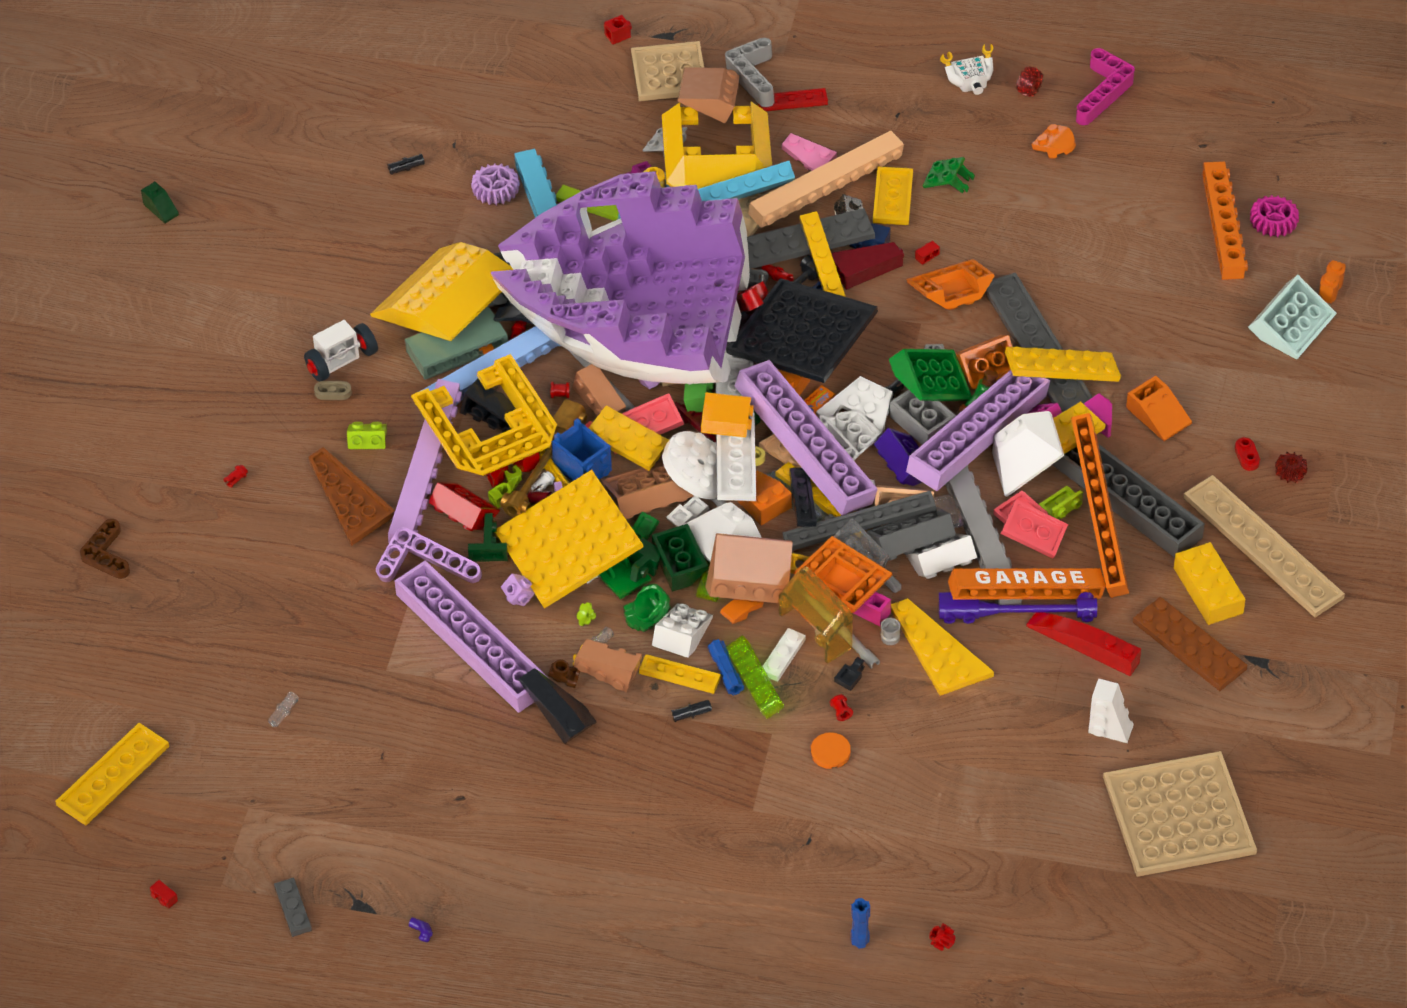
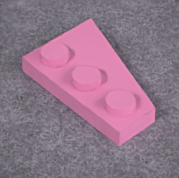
(807, 152)

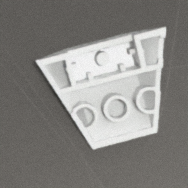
(852, 431)

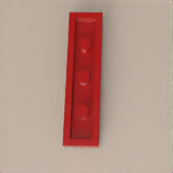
(798, 99)

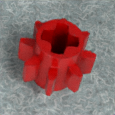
(942, 937)

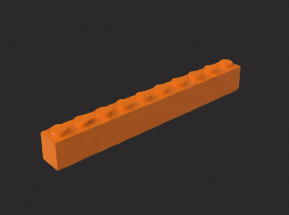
(1100, 505)

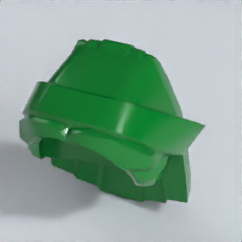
(647, 608)

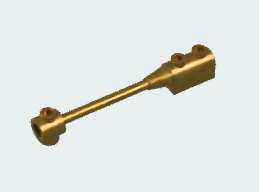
(517, 501)

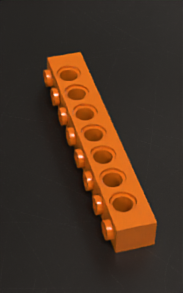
(1224, 221)

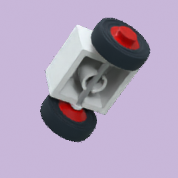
(338, 347)

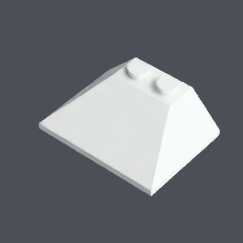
(1025, 449)
(721, 520)

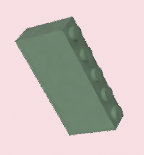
(438, 355)

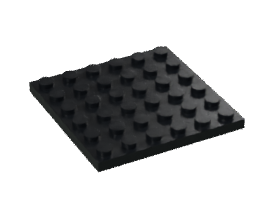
(802, 330)

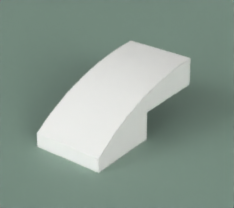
(692, 509)

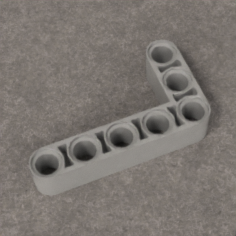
(742, 61)

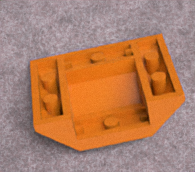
(954, 284)
(846, 572)

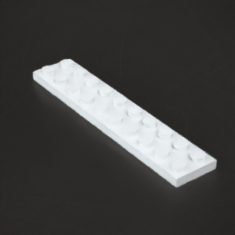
(736, 454)

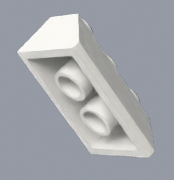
(943, 556)

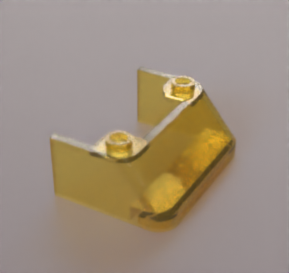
(821, 610)

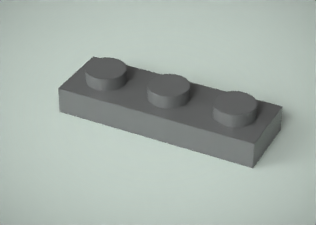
(292, 907)

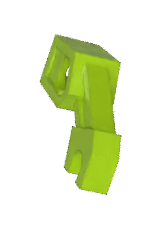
(513, 479)

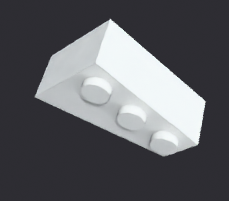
(1108, 713)

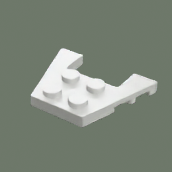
(863, 396)

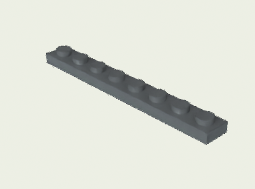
(866, 518)

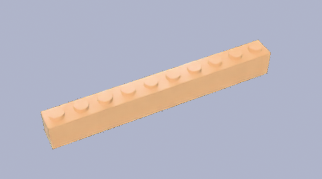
(825, 179)

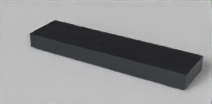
(802, 498)

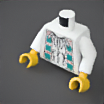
(970, 73)

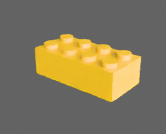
(1209, 583)

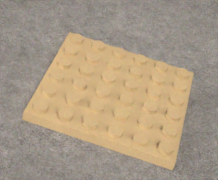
(1179, 813)

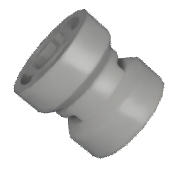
(890, 631)

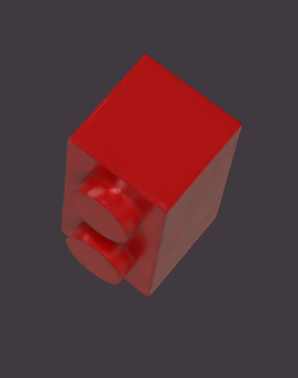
(927, 252)
(163, 894)

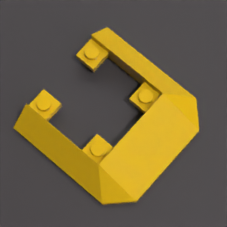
(689, 167)
(529, 423)

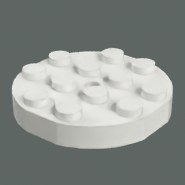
(692, 463)

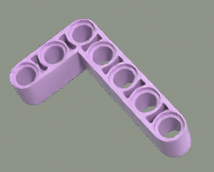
(426, 554)

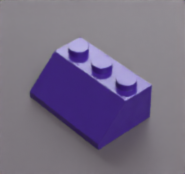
(896, 450)

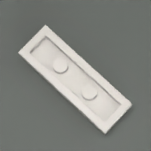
(783, 654)

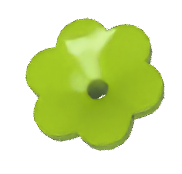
(585, 614)

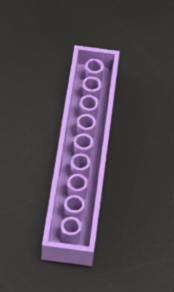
(975, 428)
(806, 438)
(467, 632)

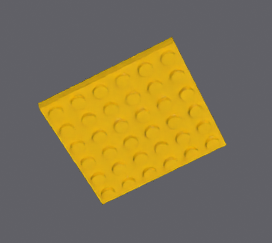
(568, 538)

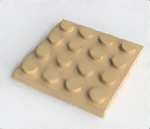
(661, 68)

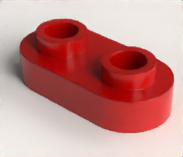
(1245, 450)

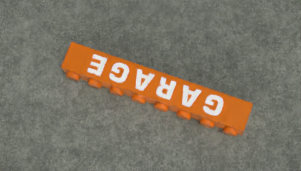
(1025, 583)

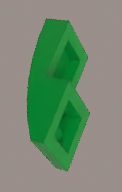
(645, 526)

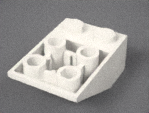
(681, 630)

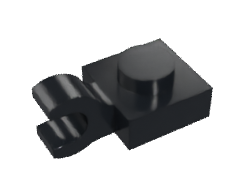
(850, 675)

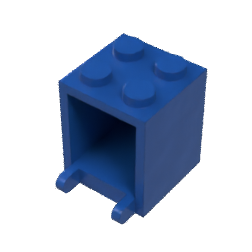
(580, 451)

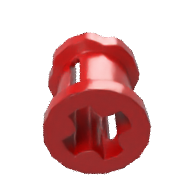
(560, 390)
(842, 709)

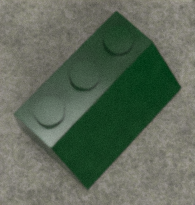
(679, 556)

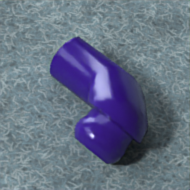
(423, 927)

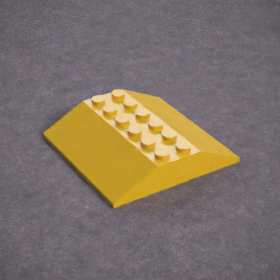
(445, 291)

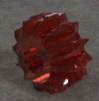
(1029, 81)
(1291, 467)

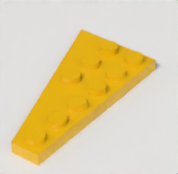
(941, 655)

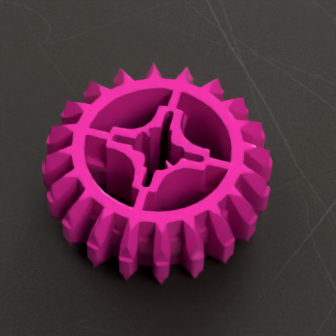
(1269, 216)

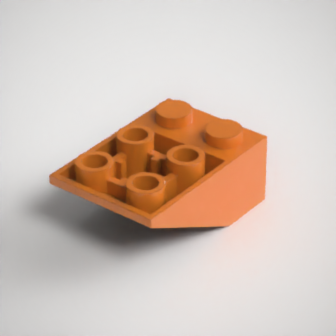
(1158, 408)

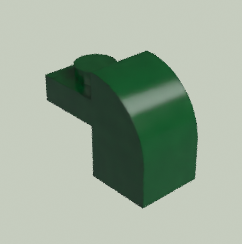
(644, 561)

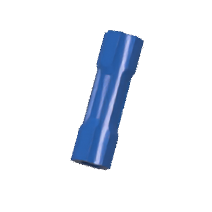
(721, 657)
(860, 914)

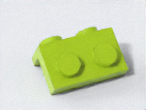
(366, 435)
(1062, 502)

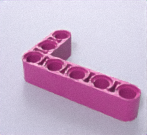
(1118, 79)

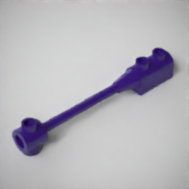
(974, 608)

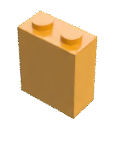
(726, 415)

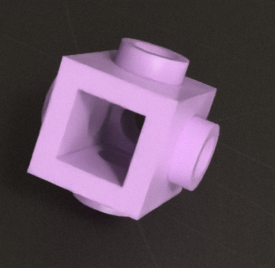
(517, 589)

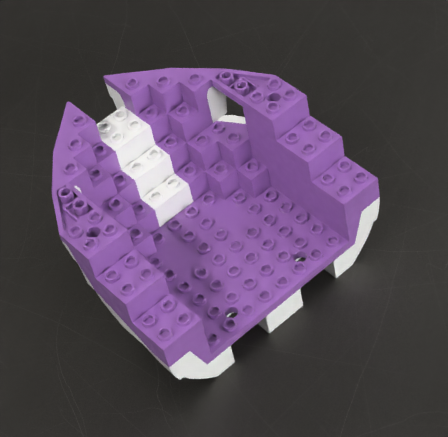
(642, 291)

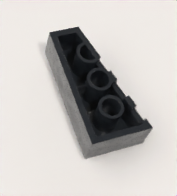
(487, 406)

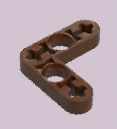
(100, 553)

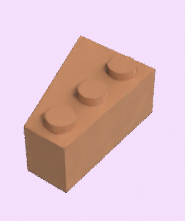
(596, 390)
(608, 664)

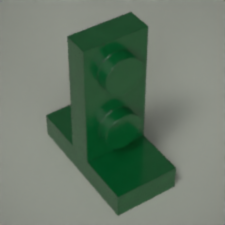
(490, 549)

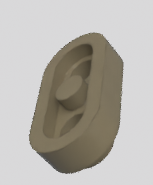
(332, 390)

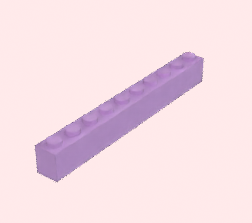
(422, 471)

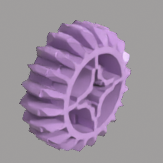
(495, 184)

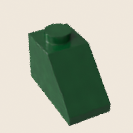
(159, 202)

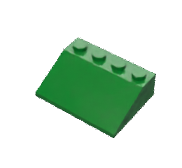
(931, 374)

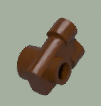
(563, 673)

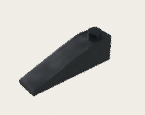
(560, 708)

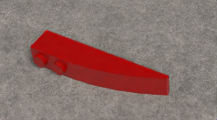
(1088, 641)

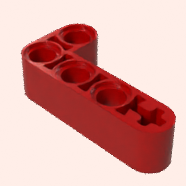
(752, 297)

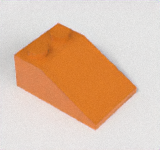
(771, 499)

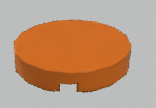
(830, 750)

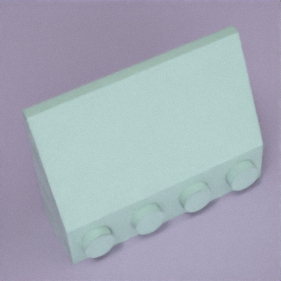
(1293, 318)

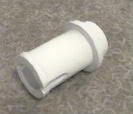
(545, 480)

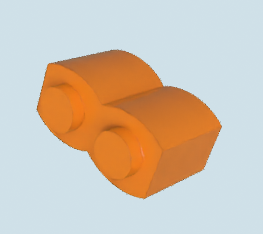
(1332, 281)

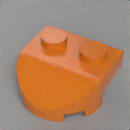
(1055, 141)

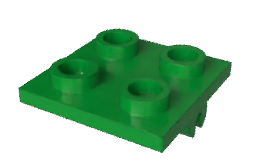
(945, 173)
(619, 580)

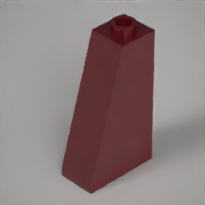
(866, 263)

